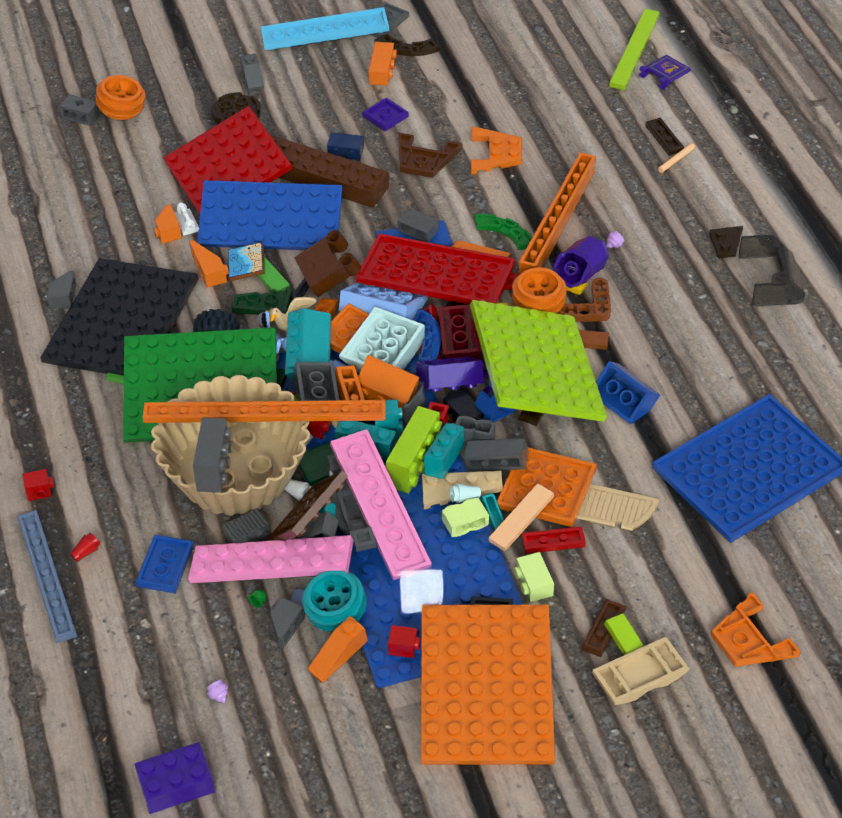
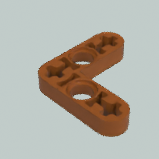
(593, 308)

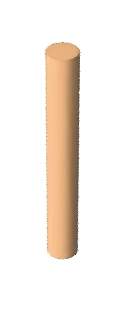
(676, 158)

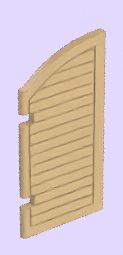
(615, 506)

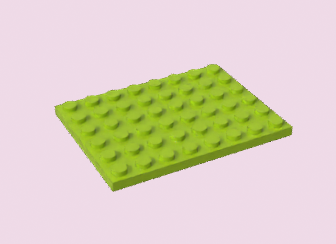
(537, 361)

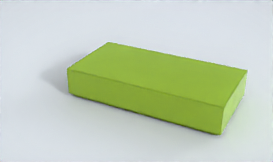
(623, 634)

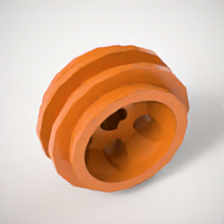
(120, 97)
(539, 290)

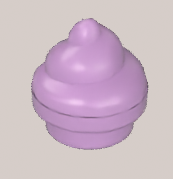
(614, 240)
(218, 691)

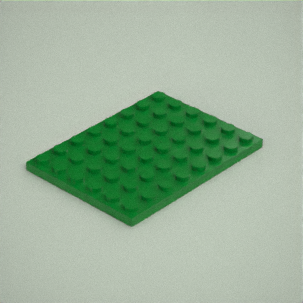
(168, 363)

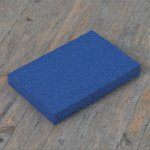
(164, 564)

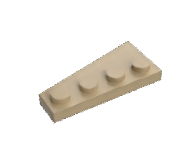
(438, 490)

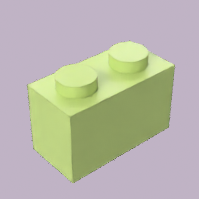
(534, 577)

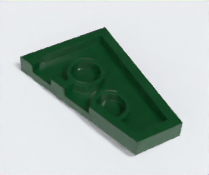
(256, 303)

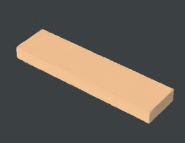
(521, 517)

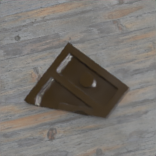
(726, 240)

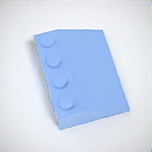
(394, 301)

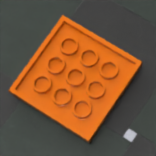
(562, 475)

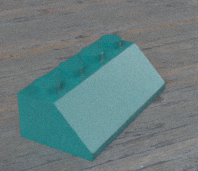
(307, 338)

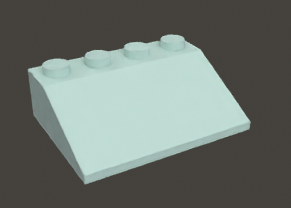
(385, 338)

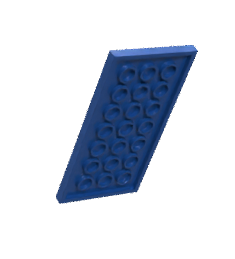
(270, 213)

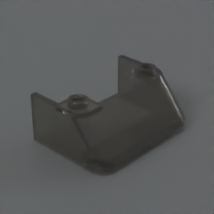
(786, 283)

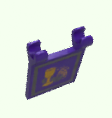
(665, 68)

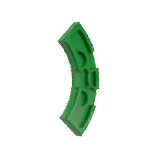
(507, 227)

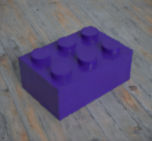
(450, 373)
(174, 778)

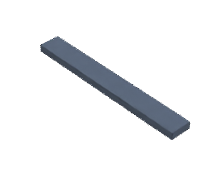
(47, 577)

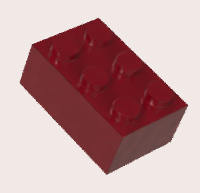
(458, 332)

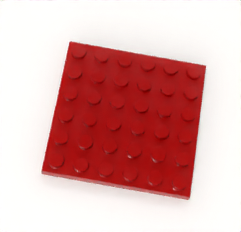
(230, 151)

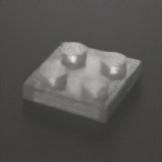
(420, 589)

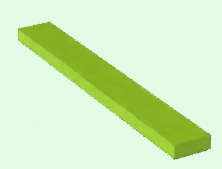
(634, 49)

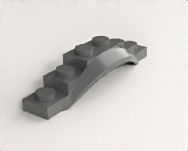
(348, 513)

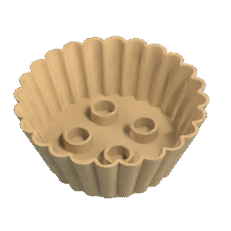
(261, 455)

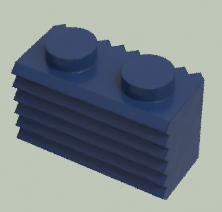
(346, 145)

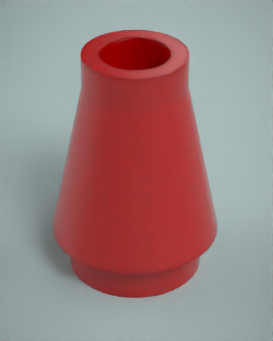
(86, 546)

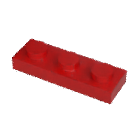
(553, 540)

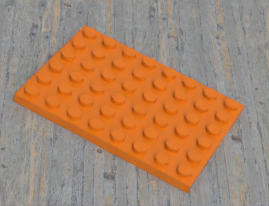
(486, 685)

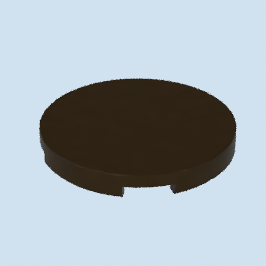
(233, 103)

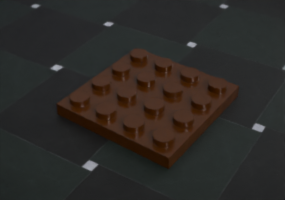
(308, 508)

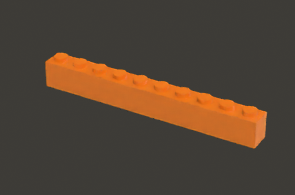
(558, 213)

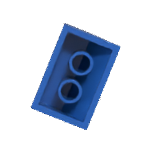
(625, 392)

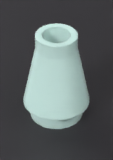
(461, 492)

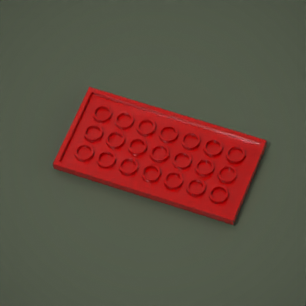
(435, 270)

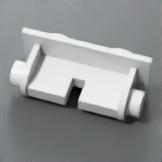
(186, 219)

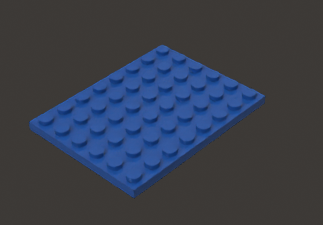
(749, 467)

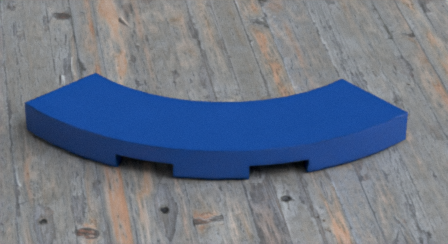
(432, 338)

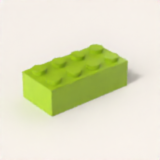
(407, 456)

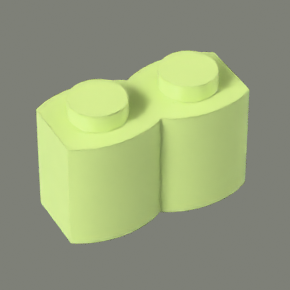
(465, 517)

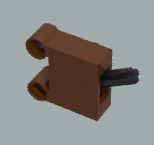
(321, 266)

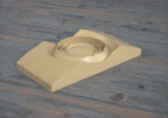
(641, 671)

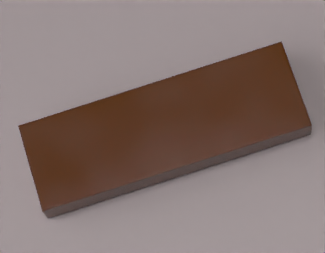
(599, 636)

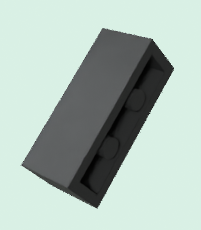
(496, 454)

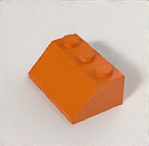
(387, 382)

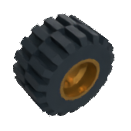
(215, 321)

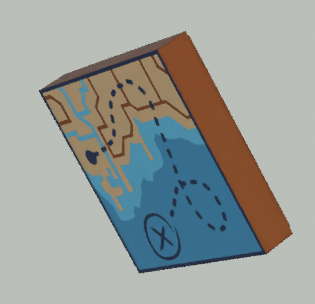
(246, 261)

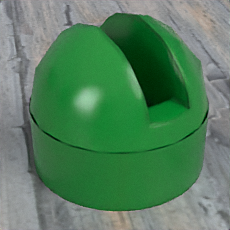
(257, 598)

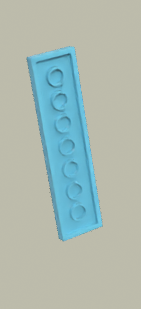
(324, 28)

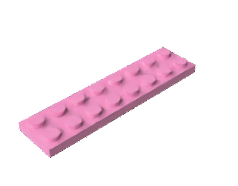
(380, 503)
(270, 559)

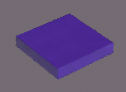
(385, 114)

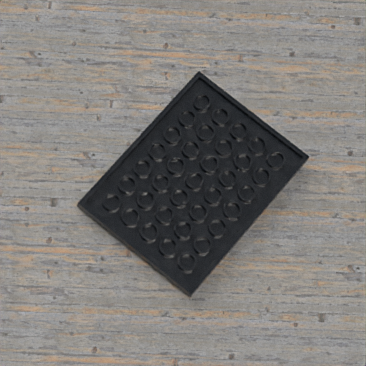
(117, 303)

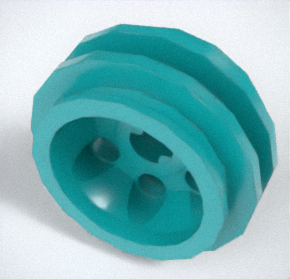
(338, 604)

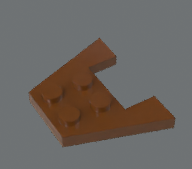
(422, 160)

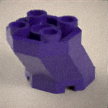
(581, 261)

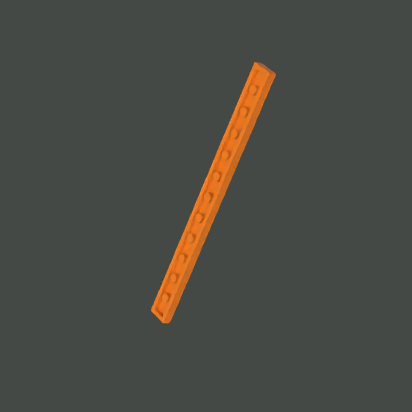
(265, 411)

